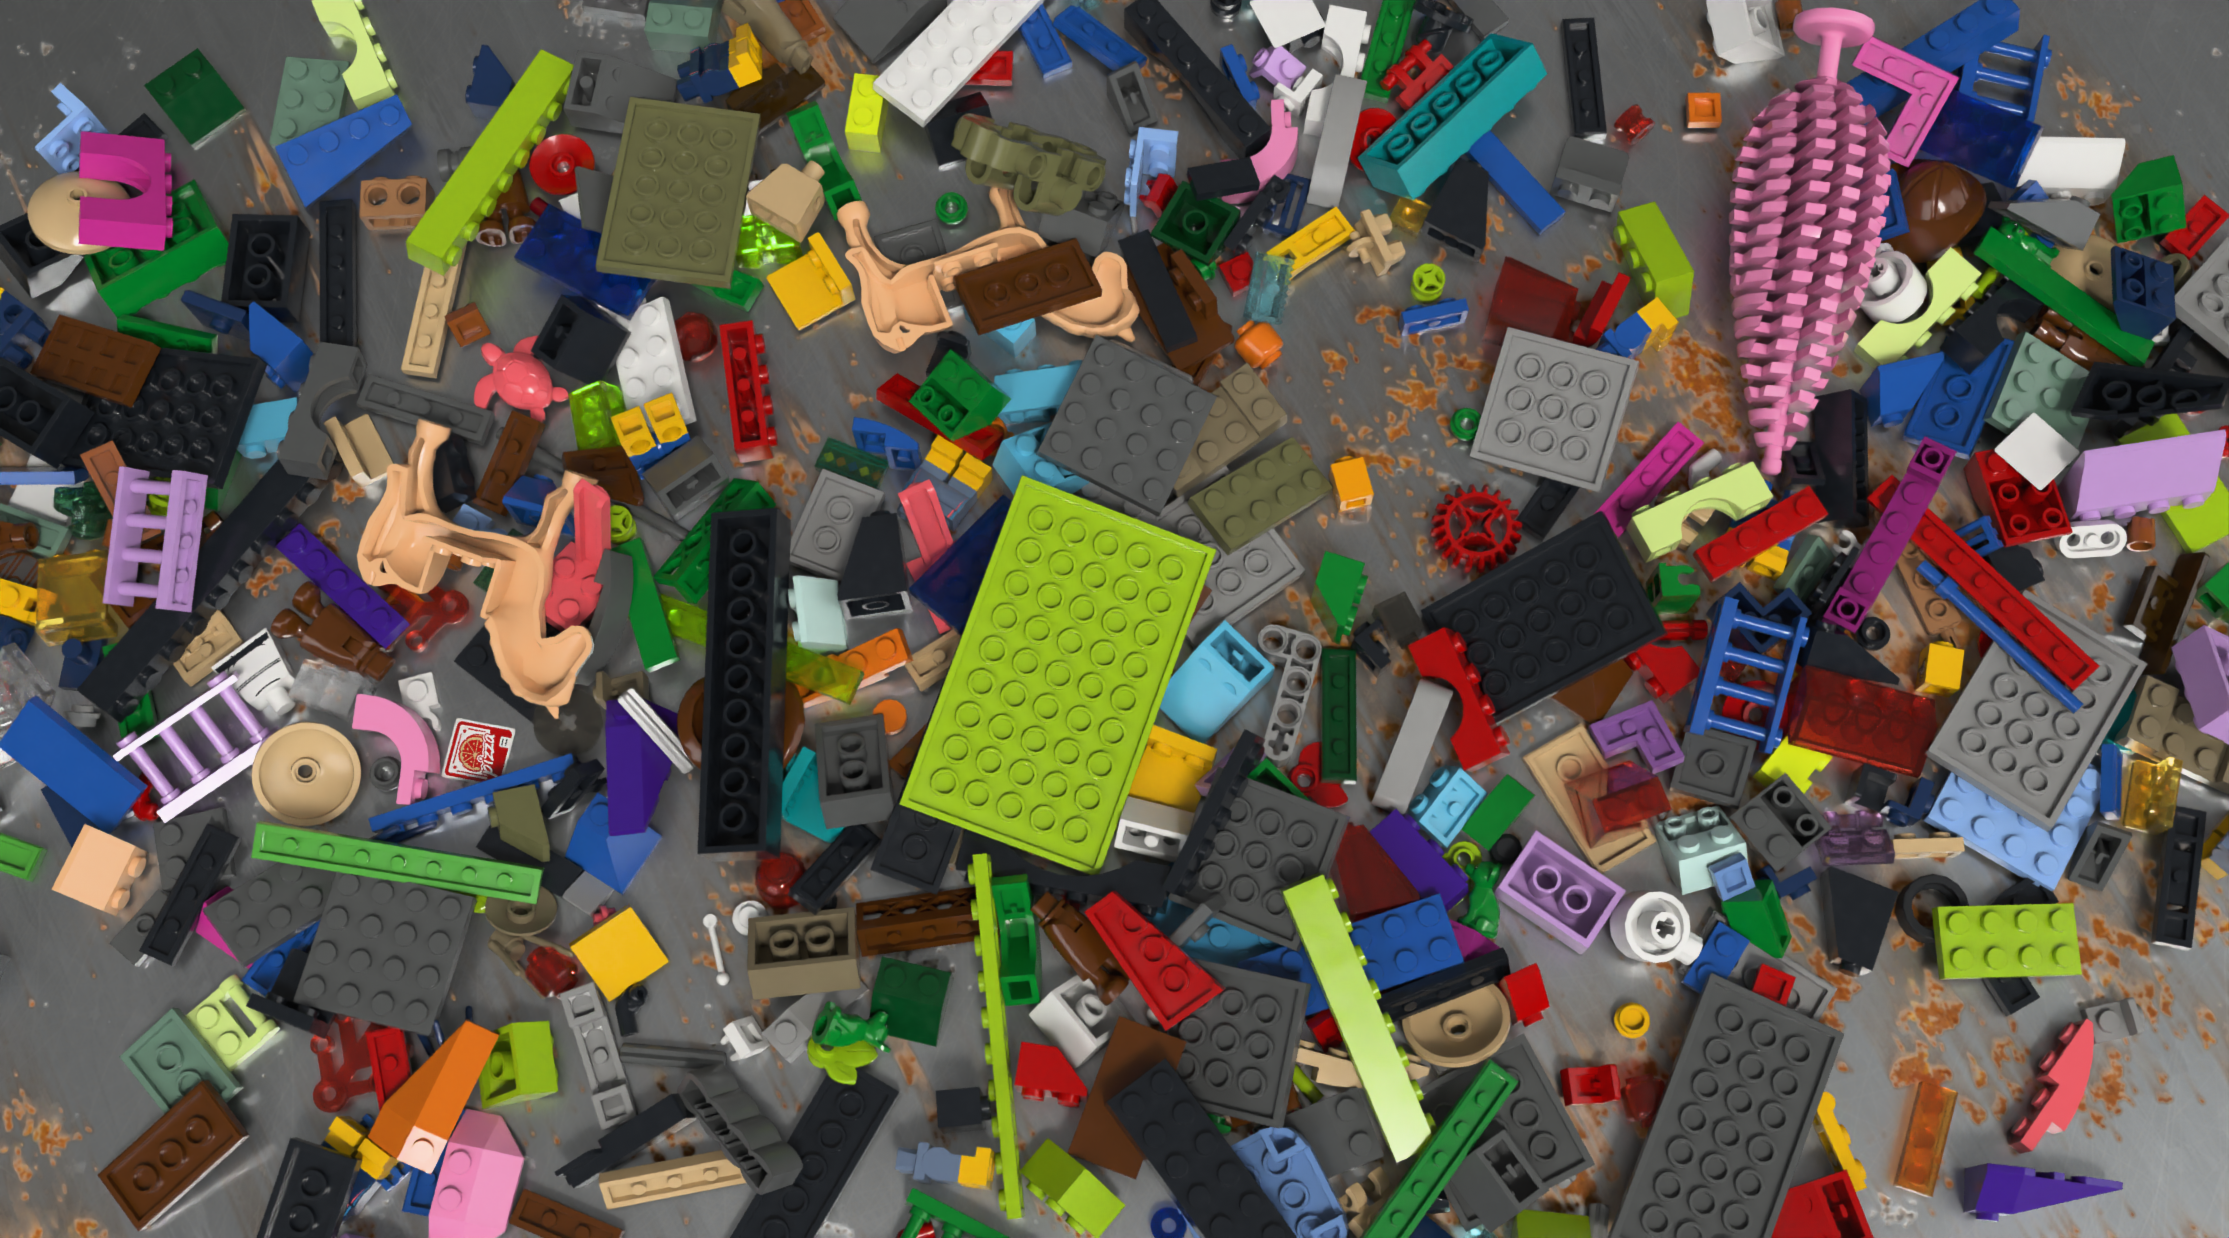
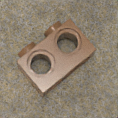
(395, 211)

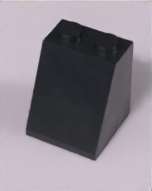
(876, 570)

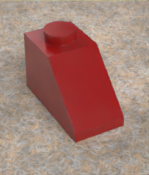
(1525, 995)

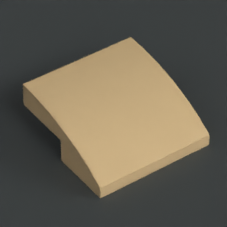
(208, 649)

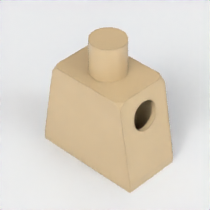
(789, 199)

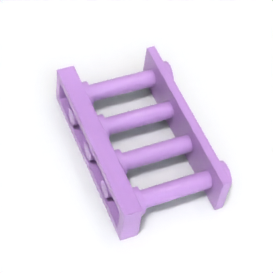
(180, 543)
(202, 778)

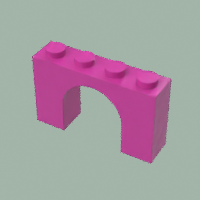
(133, 221)

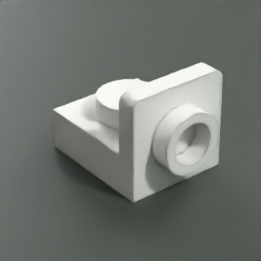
(1298, 98)

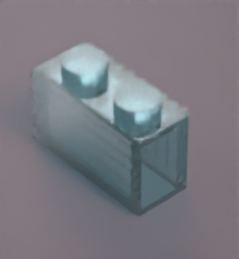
(1268, 288)

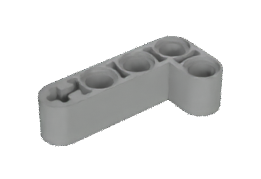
(1286, 698)
(1412, 746)

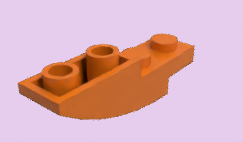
(872, 657)

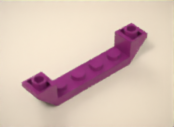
(1891, 535)

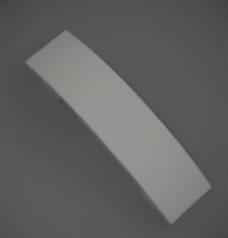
(1336, 141)
(599, 1055)

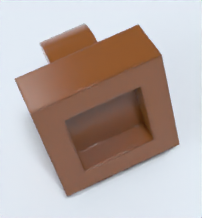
(467, 324)

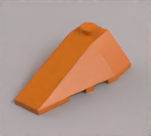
(428, 1105)

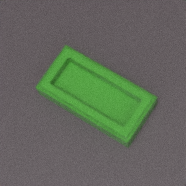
(20, 857)

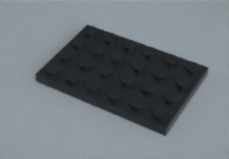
(182, 418)
(1550, 616)

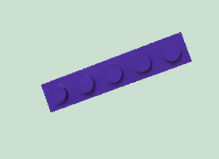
(342, 585)

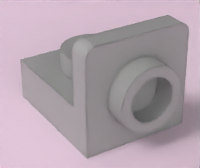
(2115, 1020)

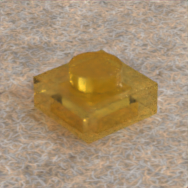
(1409, 216)

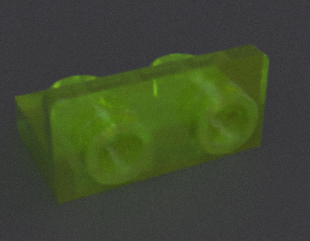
(592, 412)

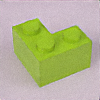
(1071, 1190)

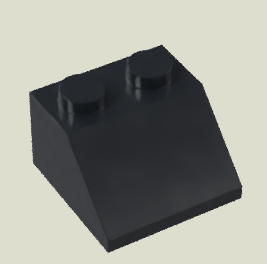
(31, 261)

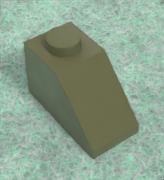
(520, 821)

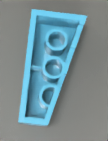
(1035, 393)

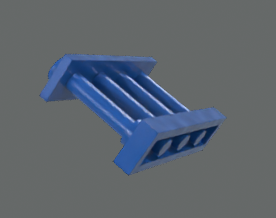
(2039, 58)
(1719, 650)

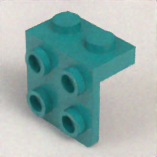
(801, 797)

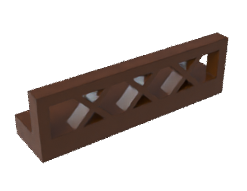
(920, 929)

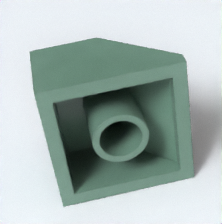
(682, 24)

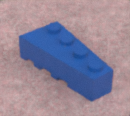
(335, 151)

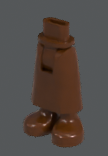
(519, 226)
(2073, 342)
(331, 635)
(1081, 946)

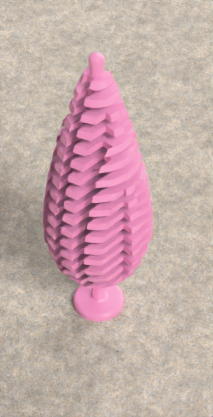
(1804, 231)

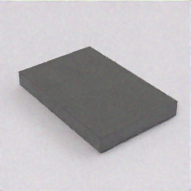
(914, 245)

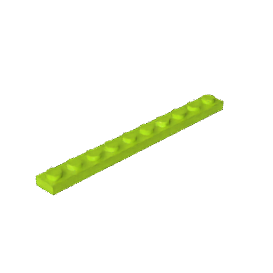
(997, 1051)

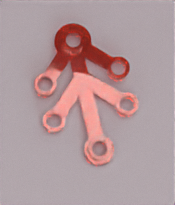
(413, 610)
(355, 1058)

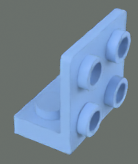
(62, 144)
(1150, 154)

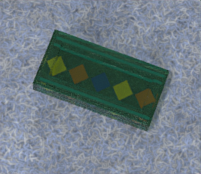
(852, 463)

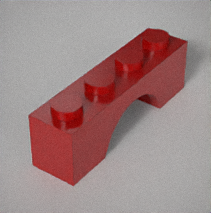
(1664, 670)
(1478, 737)

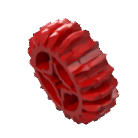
(1460, 508)

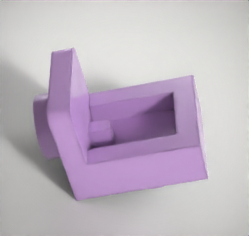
(1277, 66)

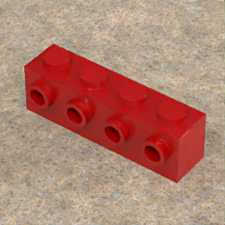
(746, 391)

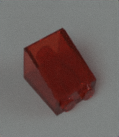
(1530, 303)
(1617, 802)
(1368, 877)

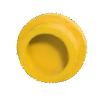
(1631, 1020)

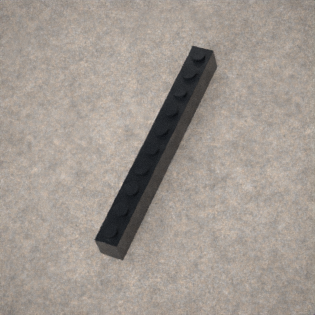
(222, 566)

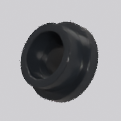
(1881, 630)

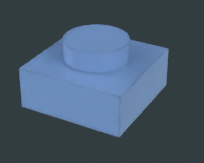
(1731, 876)

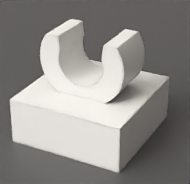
(745, 1037)

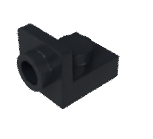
(947, 341)
(1371, 653)

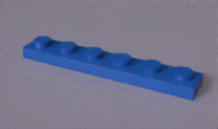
(461, 800)

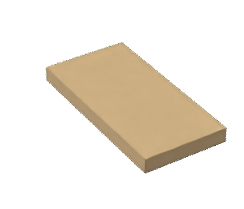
(1566, 760)

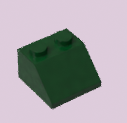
(195, 97)
(1196, 225)
(913, 999)

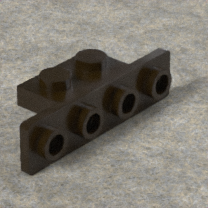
(775, 94)
(2162, 608)

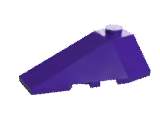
(633, 769)
(2008, 1190)

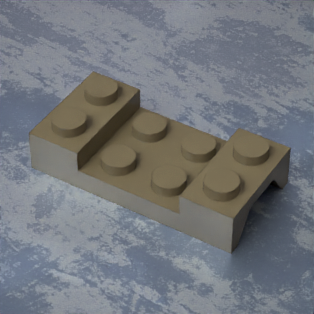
(1237, 421)
(2164, 728)

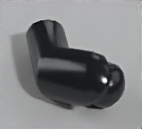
(627, 1008)

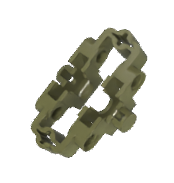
(1028, 156)

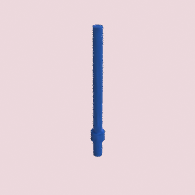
(1947, 589)

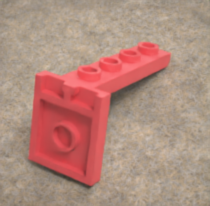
(929, 531)
(575, 567)

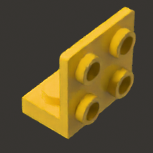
(812, 285)
(1171, 769)

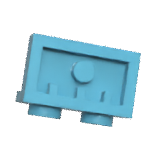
(1446, 803)

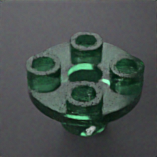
(85, 508)

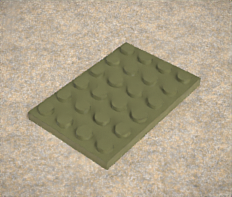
(679, 193)

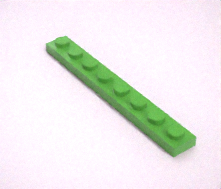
(397, 862)

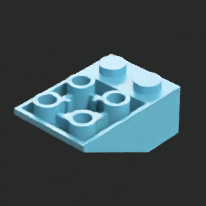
(1018, 458)
(1215, 683)

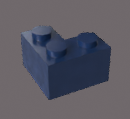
(1779, 610)

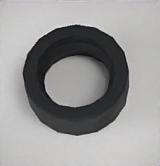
(1904, 904)

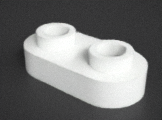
(2088, 539)

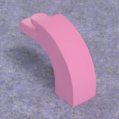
(1276, 157)
(411, 736)

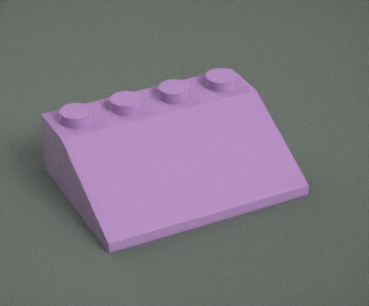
(2143, 477)

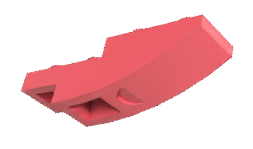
(2066, 1077)

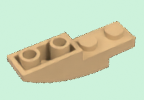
(1337, 1070)

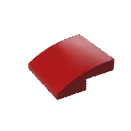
(1600, 311)

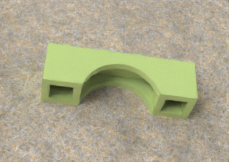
(366, 75)
(1946, 283)
(1735, 493)

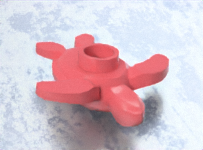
(518, 380)

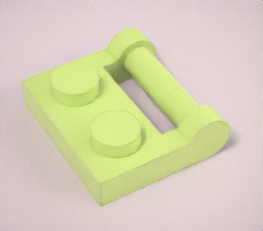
(222, 1028)

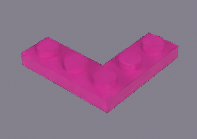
(1928, 91)

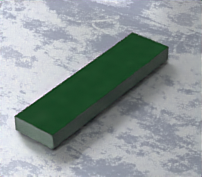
(1338, 716)

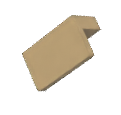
(360, 449)

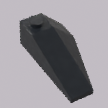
(2135, 392)

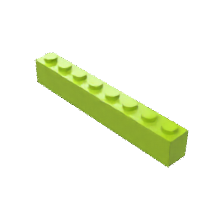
(491, 164)
(1358, 1016)

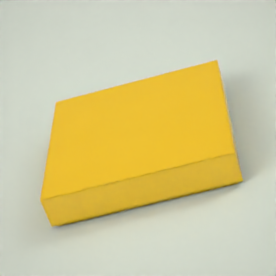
(618, 952)

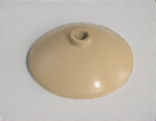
(55, 212)
(2076, 265)
(308, 798)
(1479, 1014)

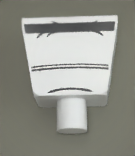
(263, 672)

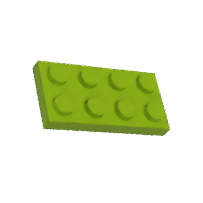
(2006, 941)

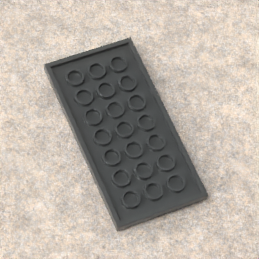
(1729, 1120)

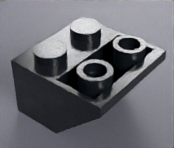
(580, 340)

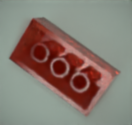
(1860, 721)

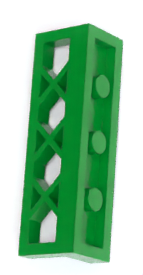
(693, 561)

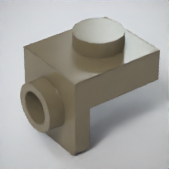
(611, 689)

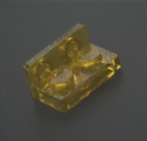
(2152, 795)

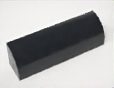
(1843, 453)

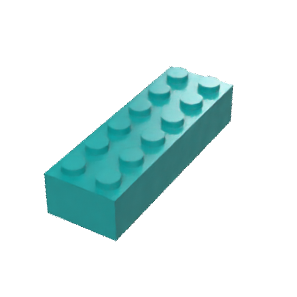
(1452, 116)

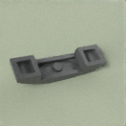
(611, 612)

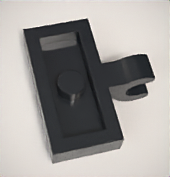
(578, 781)

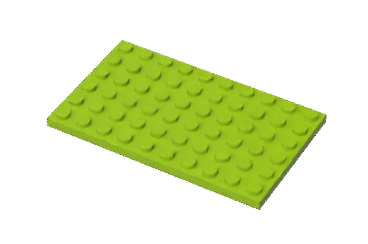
(1058, 677)

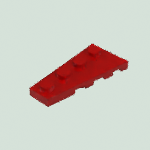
(1156, 966)

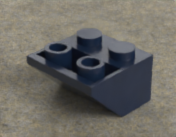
(2142, 293)

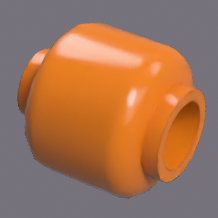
(1258, 344)

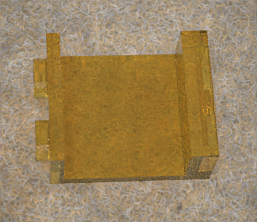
(72, 598)

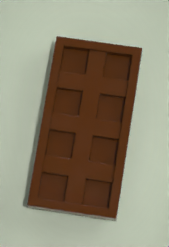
(95, 360)

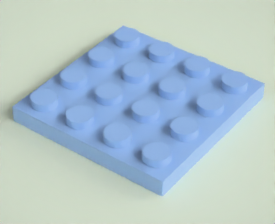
(2011, 838)

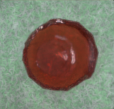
(696, 336)
(776, 877)

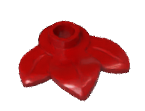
(1323, 794)

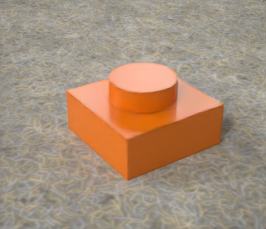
(1703, 110)

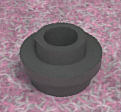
(378, 769)

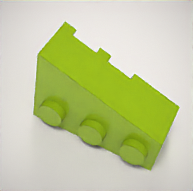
(1655, 258)

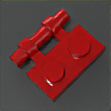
(1415, 89)

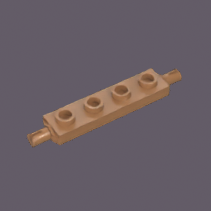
(1936, 614)

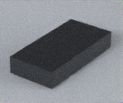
(1223, 179)

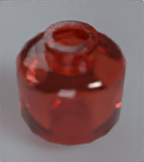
(551, 972)
(1641, 1098)

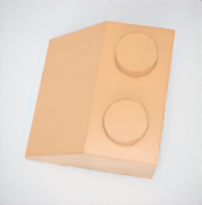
(100, 870)

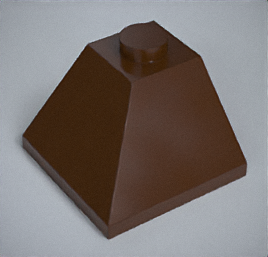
(1595, 695)

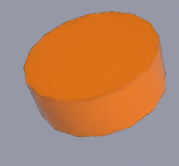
(894, 715)

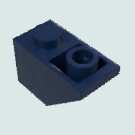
(489, 85)

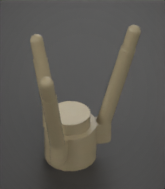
(511, 949)

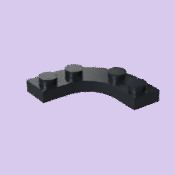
(2018, 992)

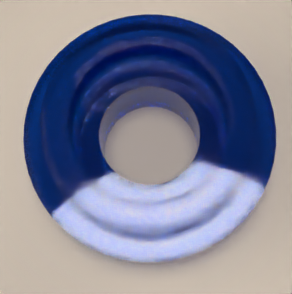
(1168, 1213)

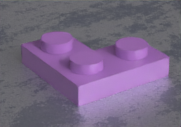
(1638, 728)

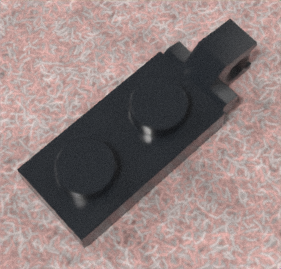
(1256, 216)

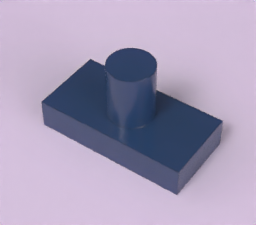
(79, 661)

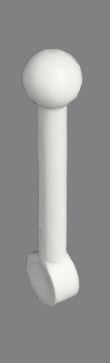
(710, 922)

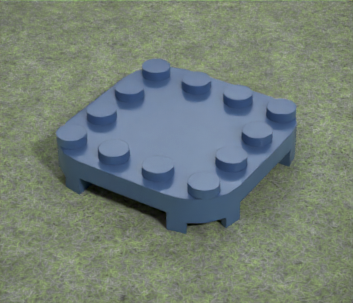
(1293, 1182)

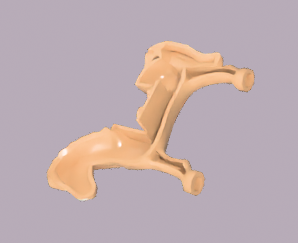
(910, 295)
(416, 543)

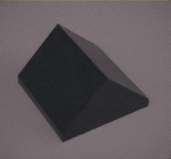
(942, 126)

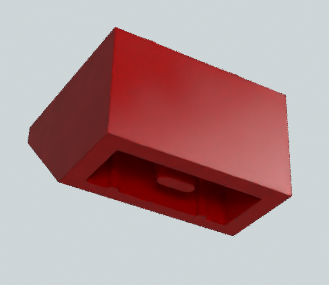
(1047, 1073)

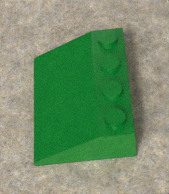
(137, 277)

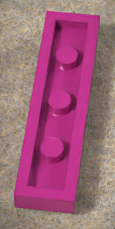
(1650, 476)

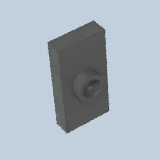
(1196, 924)
(134, 933)

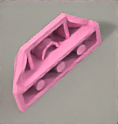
(476, 1179)

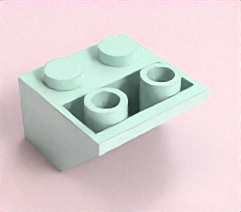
(819, 615)
(1696, 842)

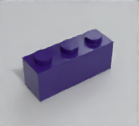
(1420, 859)

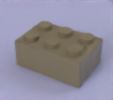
(803, 953)

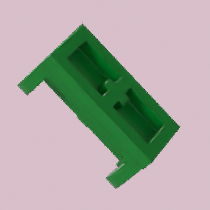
(1667, 593)

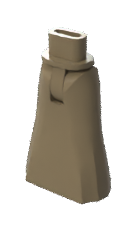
(772, 29)

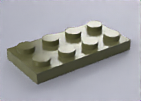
(1260, 495)

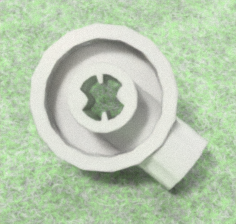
(1894, 287)
(1654, 928)

